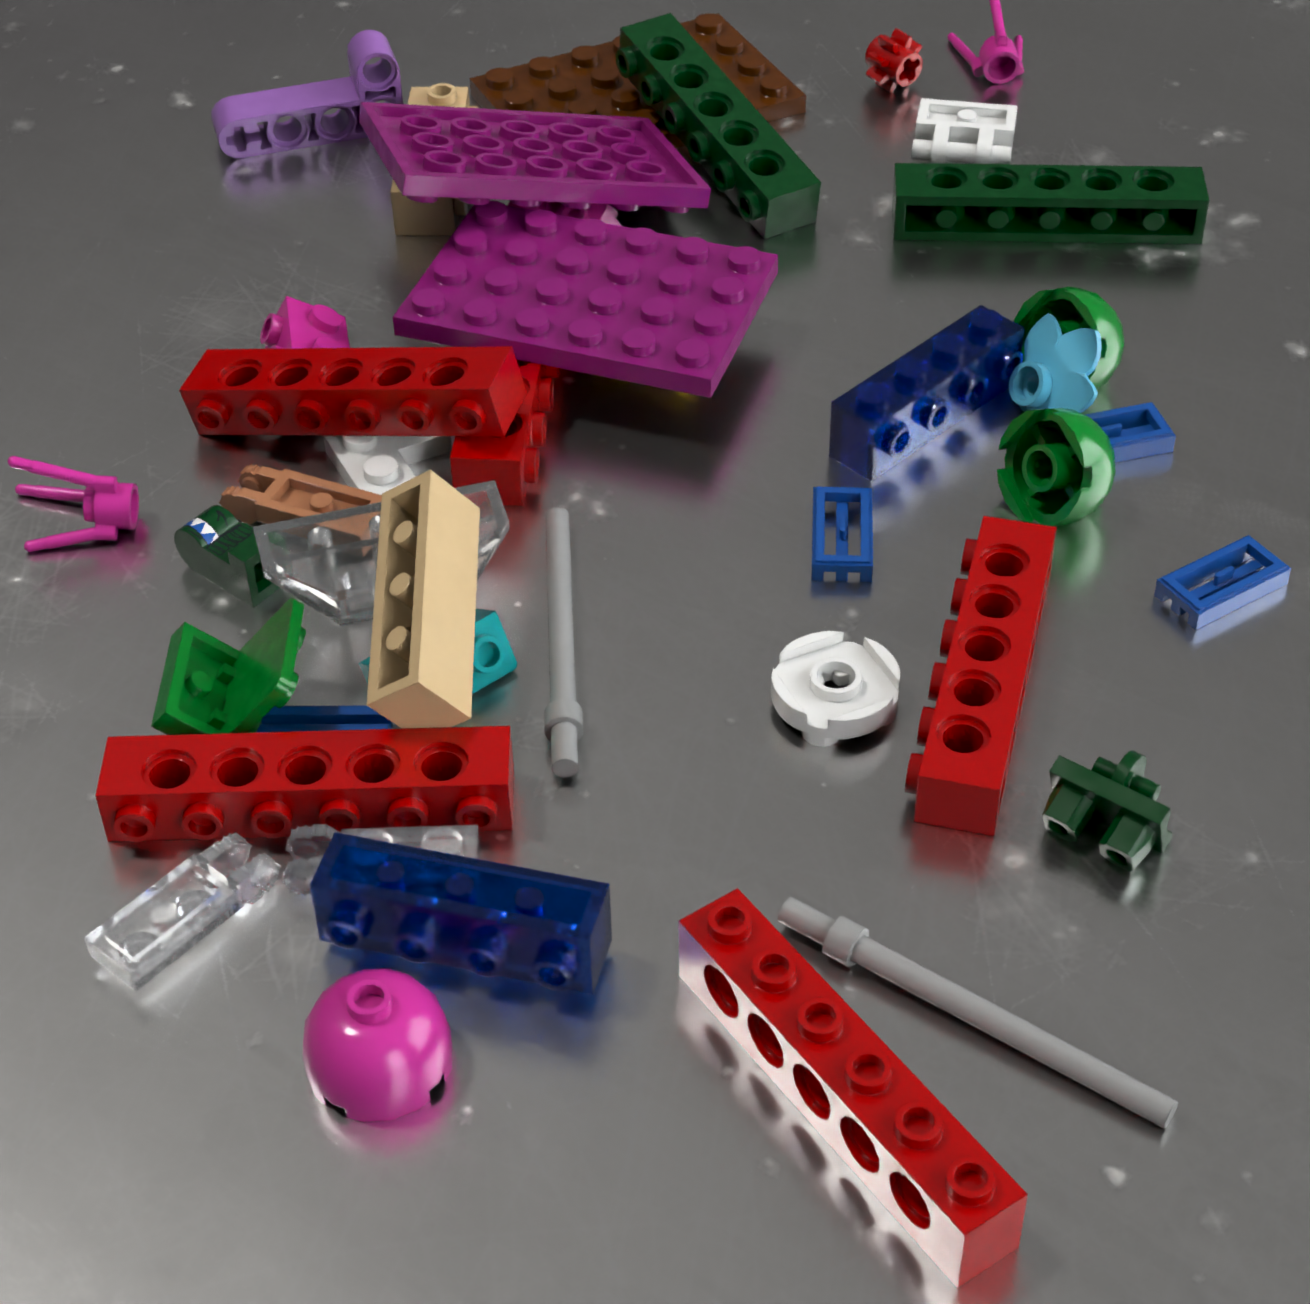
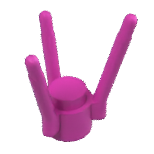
(998, 56)
(104, 502)

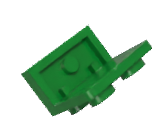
(226, 689)

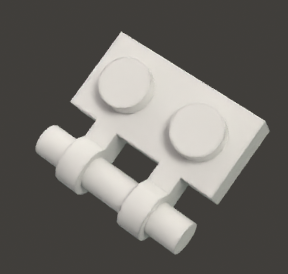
(964, 132)

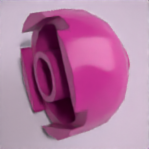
(376, 1045)

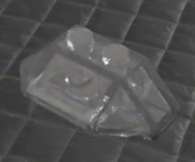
(333, 555)

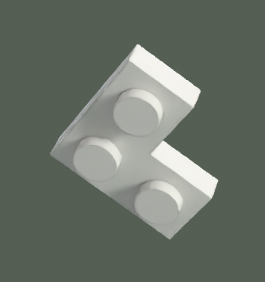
(381, 461)

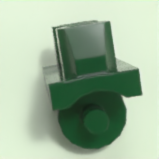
(1113, 797)

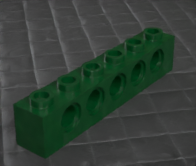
(718, 126)
(1049, 203)

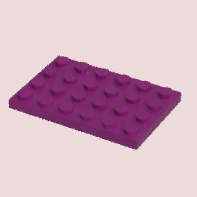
(531, 158)
(590, 297)

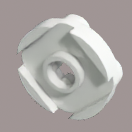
(828, 712)

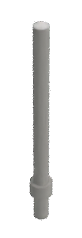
(563, 714)
(851, 944)

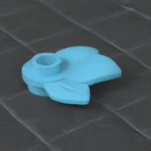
(1056, 368)

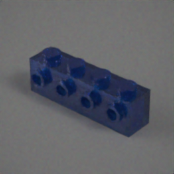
(924, 392)
(463, 912)

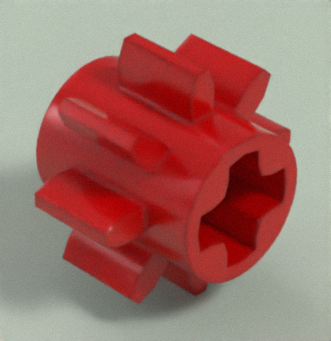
(893, 60)

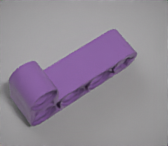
(308, 104)

